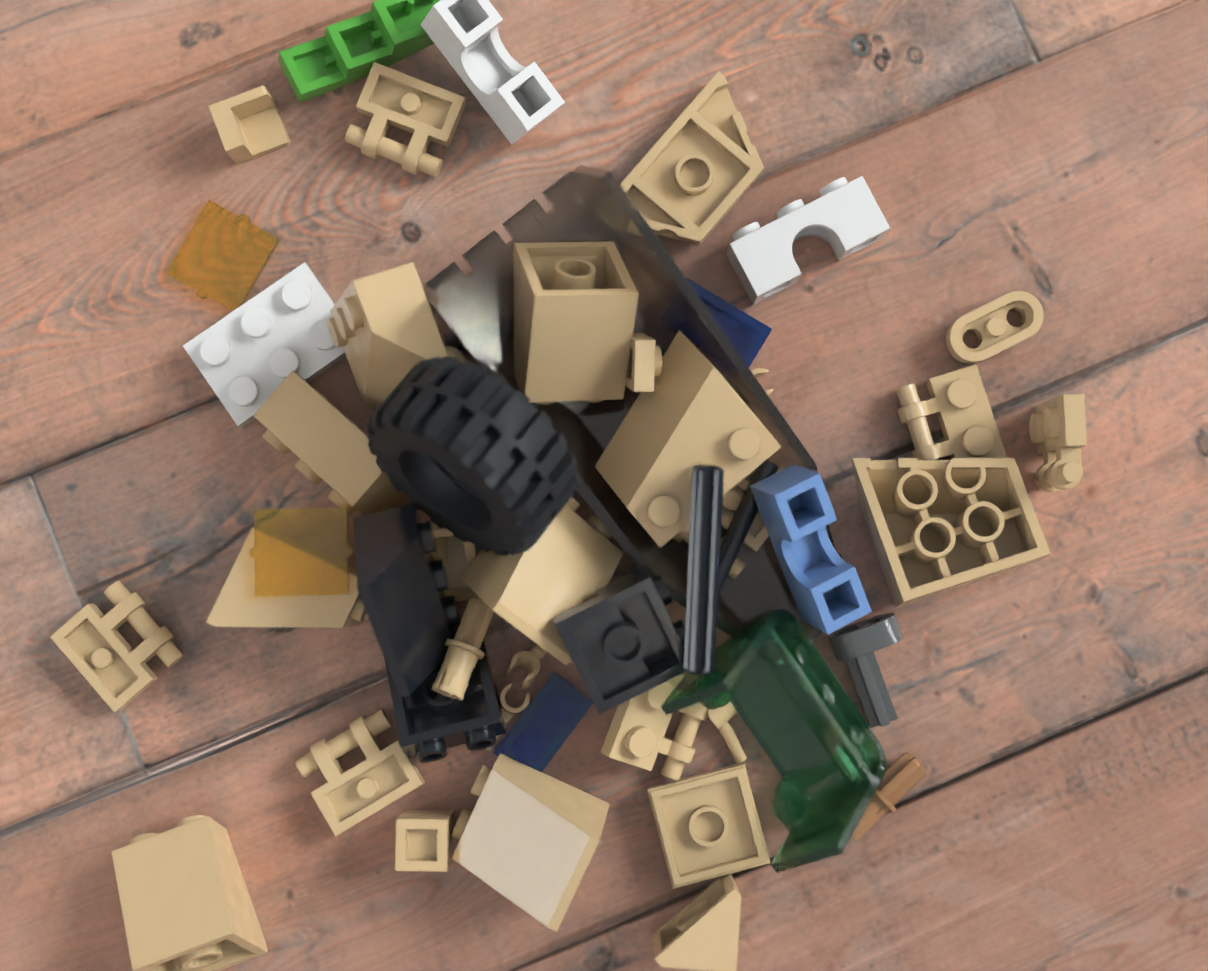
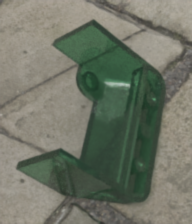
(804, 726)

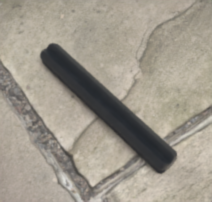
(703, 569)

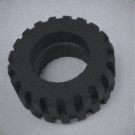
(473, 455)

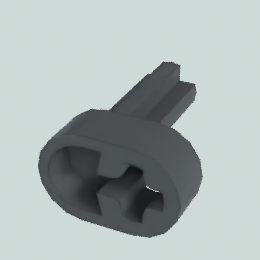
(856, 647)

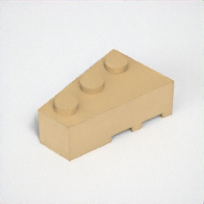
(328, 447)

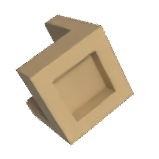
(249, 125)
(424, 840)

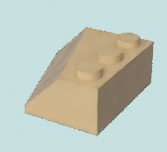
(384, 330)
(667, 432)
(946, 522)

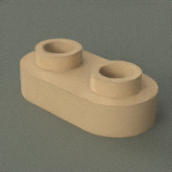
(992, 328)

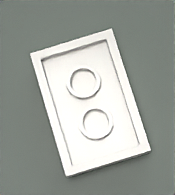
(265, 341)

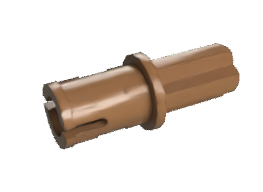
(895, 785)

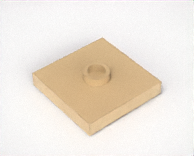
(708, 825)

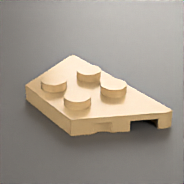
(696, 168)

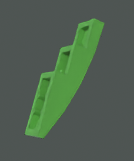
(353, 45)

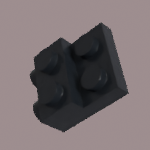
(624, 639)
(434, 722)

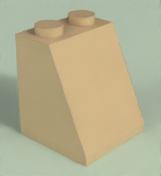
(572, 321)
(548, 579)
(240, 608)
(529, 837)
(186, 900)

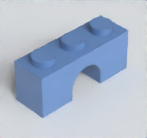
(796, 518)

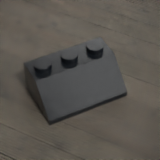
(404, 593)

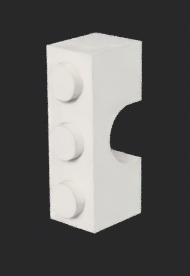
(510, 93)
(842, 217)

